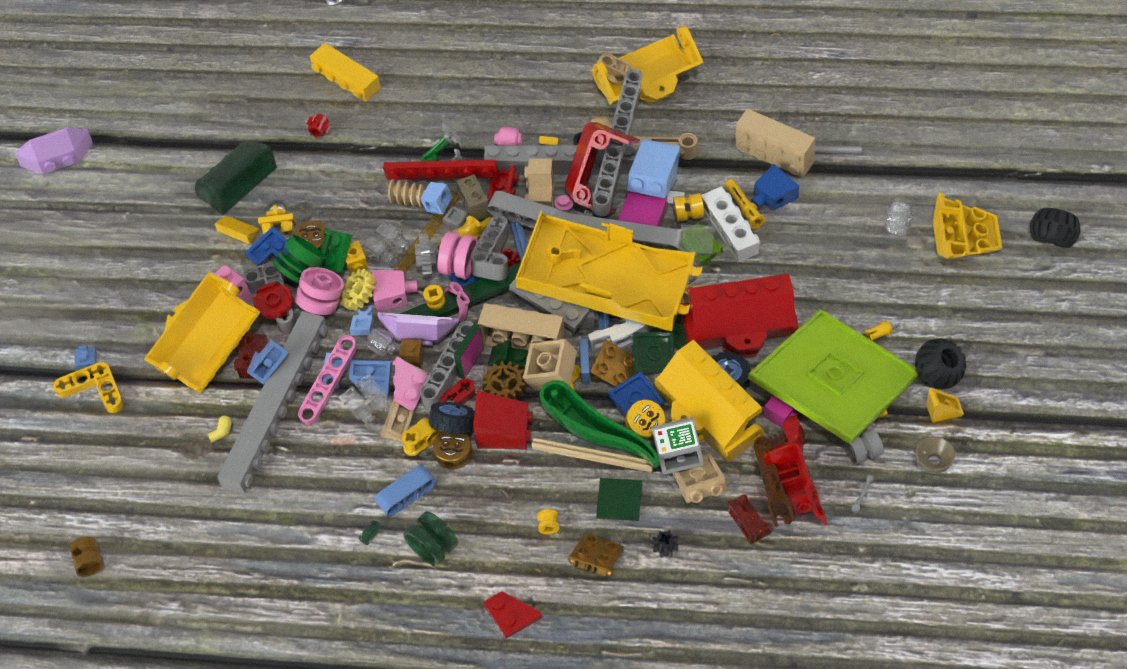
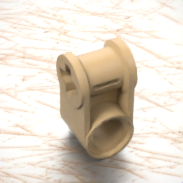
(615, 67)

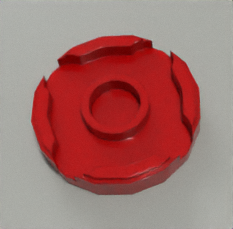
(273, 300)

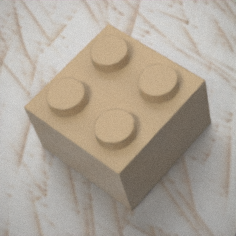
(549, 362)

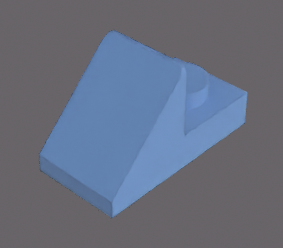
(267, 361)

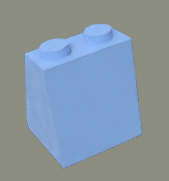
(654, 168)

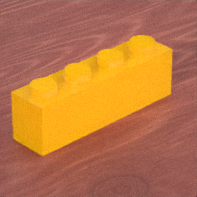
(345, 72)

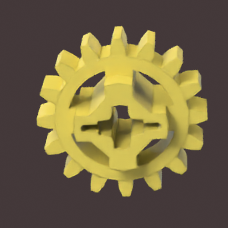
(357, 289)

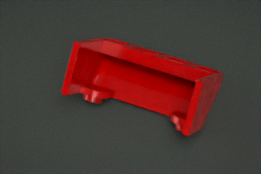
(593, 137)

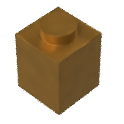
(412, 352)

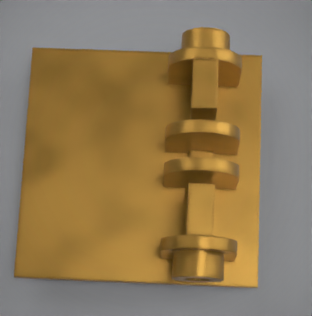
(612, 365)
(596, 553)

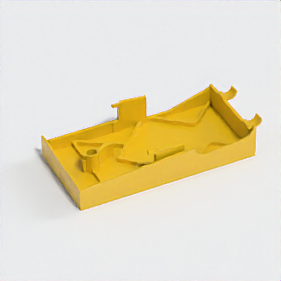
(606, 271)

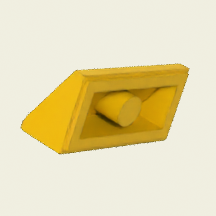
(237, 229)

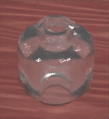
(381, 341)

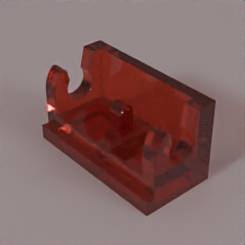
(747, 519)

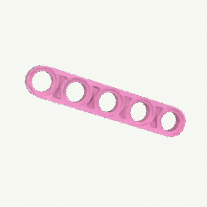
(327, 390)

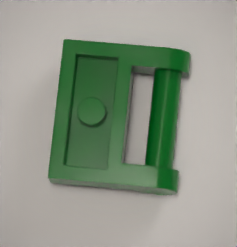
(338, 250)

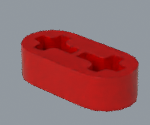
(457, 394)

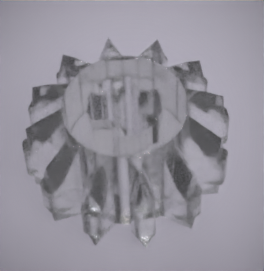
(899, 219)

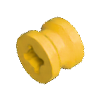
(434, 302)
(548, 521)

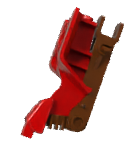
(787, 474)

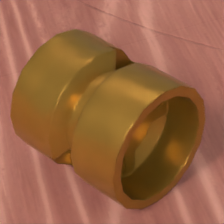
(86, 556)

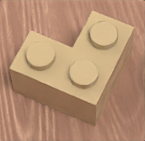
(540, 181)

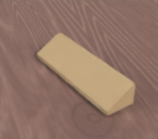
(397, 420)

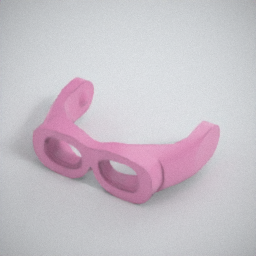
(463, 305)

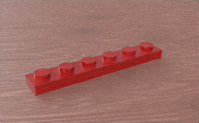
(441, 169)

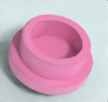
(564, 203)

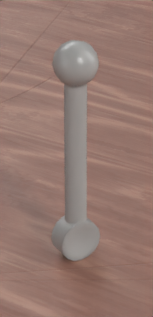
(855, 507)

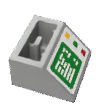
(677, 445)

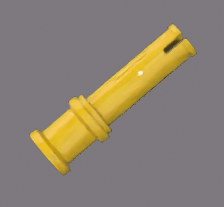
(751, 215)

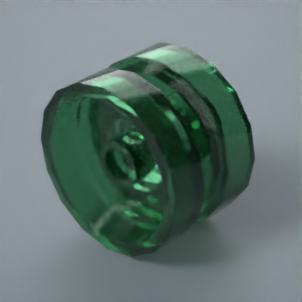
(430, 538)

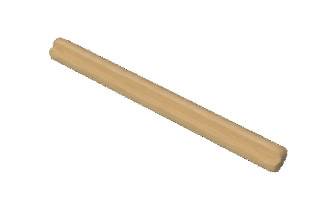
(591, 454)

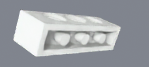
(730, 224)

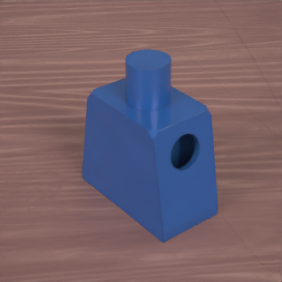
(774, 189)

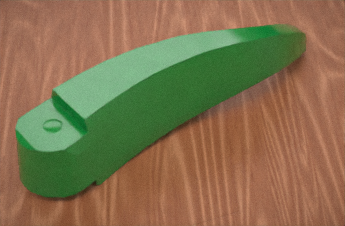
(588, 424)

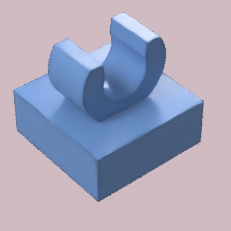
(85, 357)

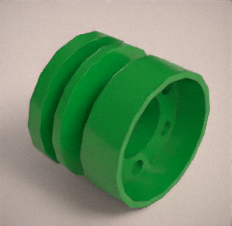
(300, 257)

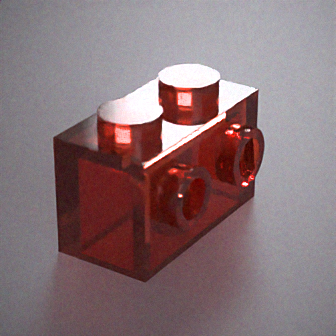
(246, 350)

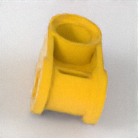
(420, 435)

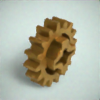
(494, 380)

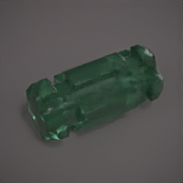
(370, 532)

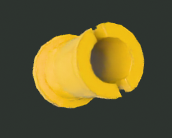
(880, 330)

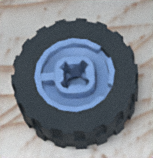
(735, 366)
(452, 417)

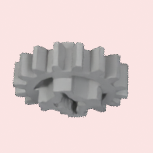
(425, 254)

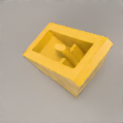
(943, 405)

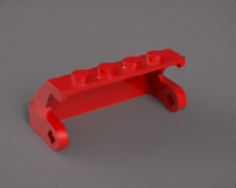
(741, 314)

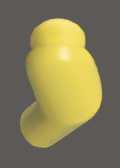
(223, 429)

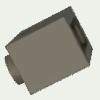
(473, 197)

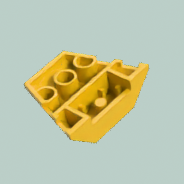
(964, 229)

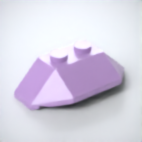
(54, 150)
(428, 328)

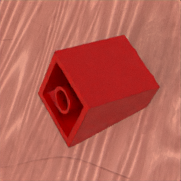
(501, 422)

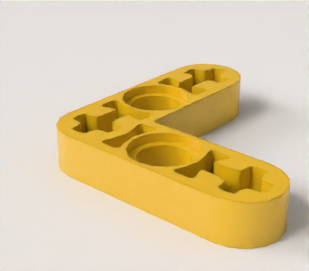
(99, 380)

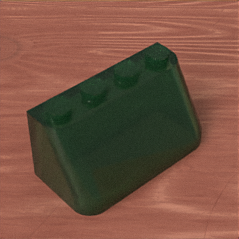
(235, 176)

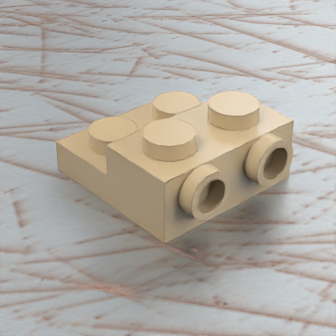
(701, 481)

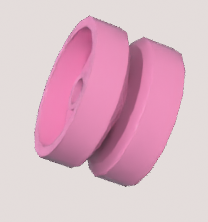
(456, 254)
(319, 291)

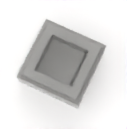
(455, 217)

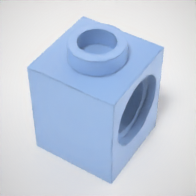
(436, 198)

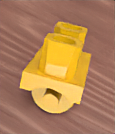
(277, 218)

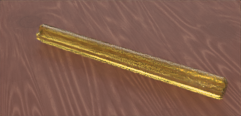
(430, 228)

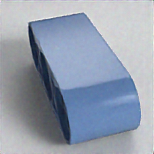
(405, 490)

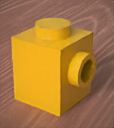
(355, 258)

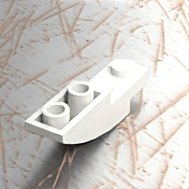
(617, 334)

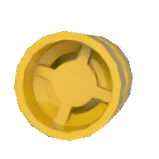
(695, 205)

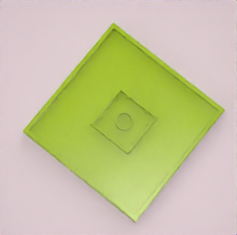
(834, 376)

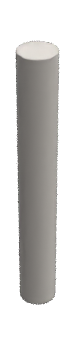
(839, 149)

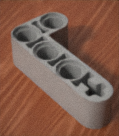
(485, 258)
(265, 274)

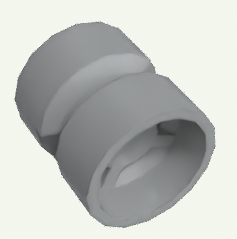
(866, 445)

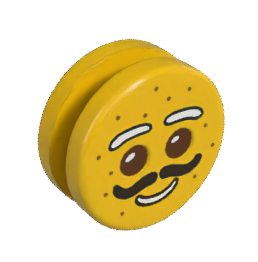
(643, 416)

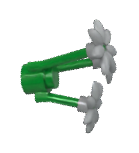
(451, 137)

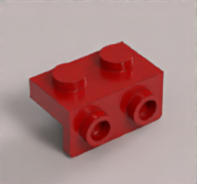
(504, 183)

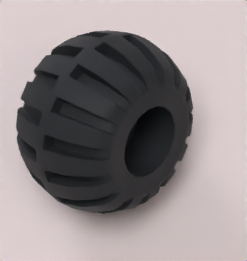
(1055, 227)
(940, 363)

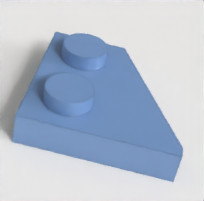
(378, 370)

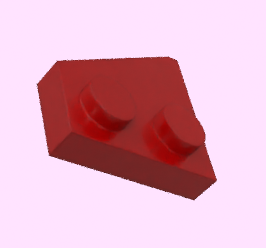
(510, 613)

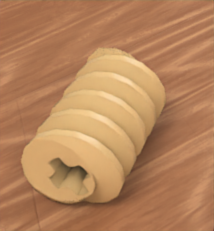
(405, 194)

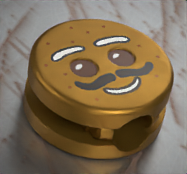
(312, 232)
(452, 450)

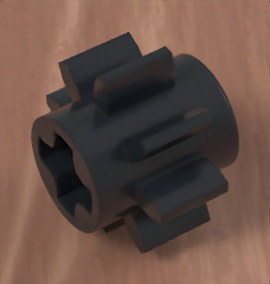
(665, 543)

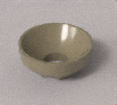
(935, 447)

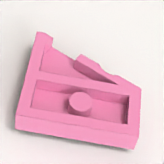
(407, 383)

